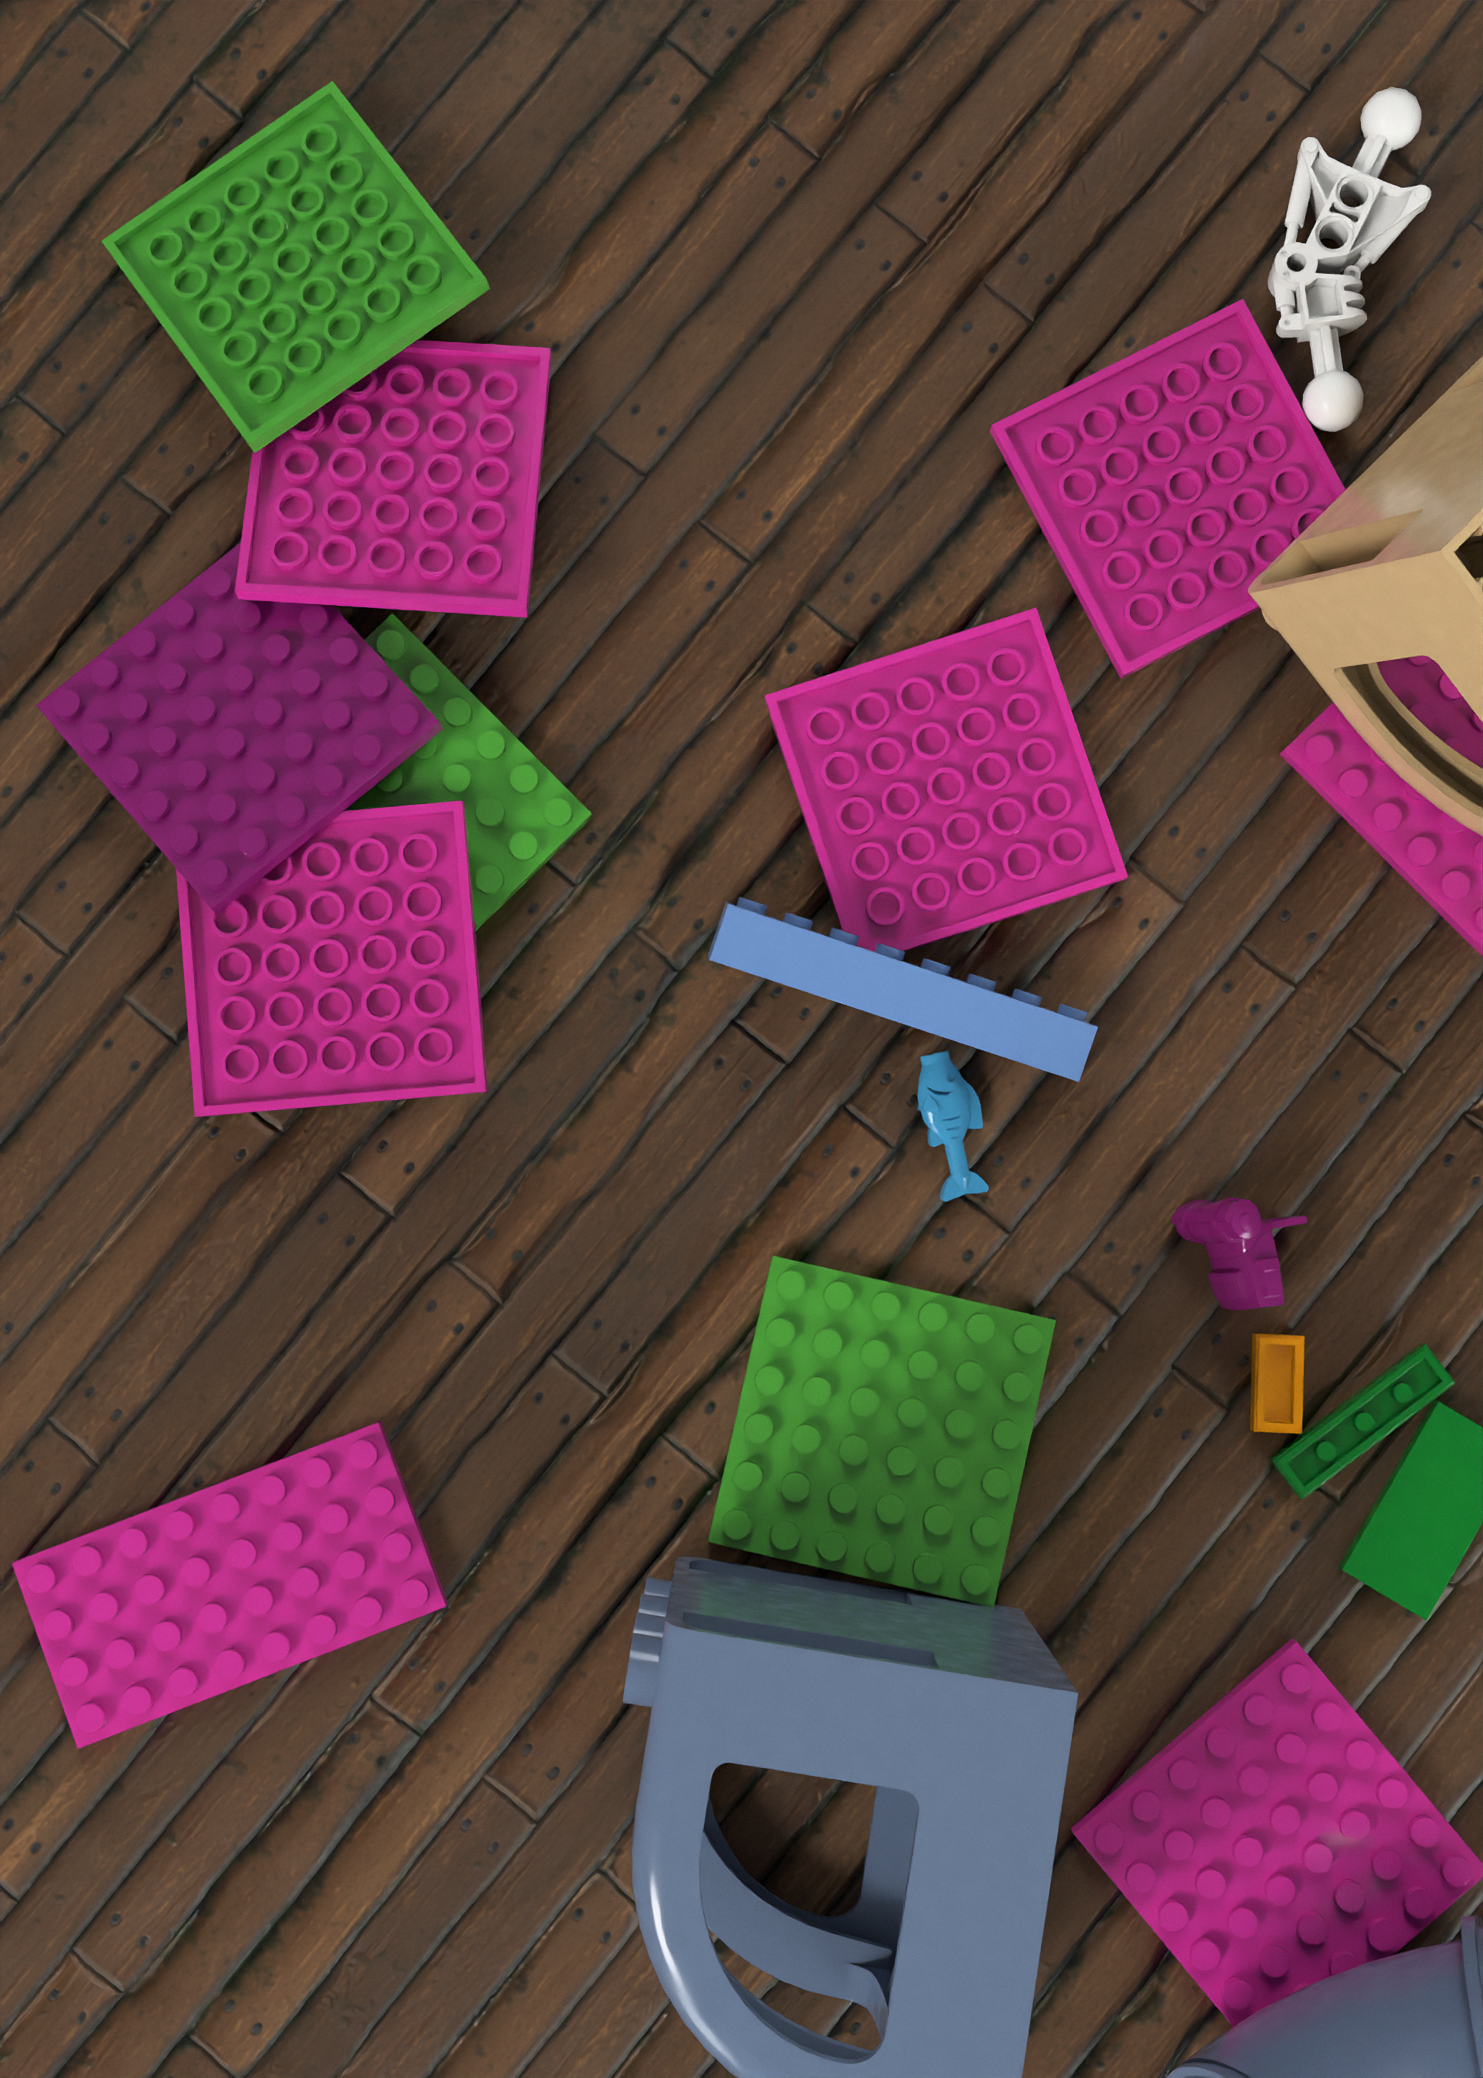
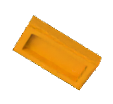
(1277, 1383)

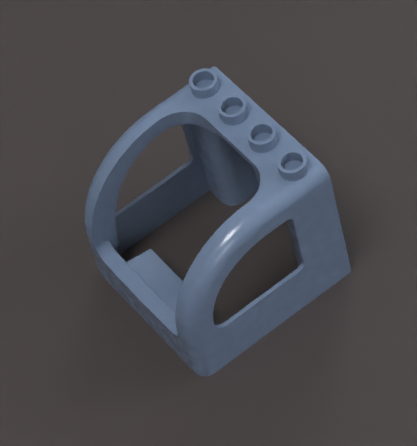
(870, 1686)

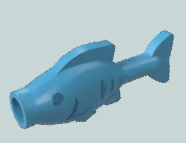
(948, 1110)

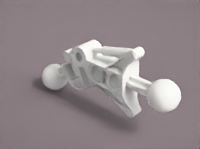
(1308, 274)

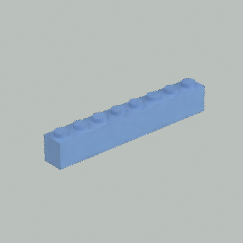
(902, 991)

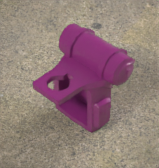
(1239, 1249)

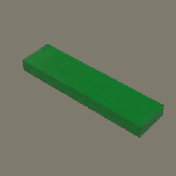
(1362, 1421)

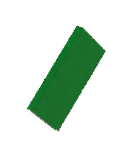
(1423, 1514)

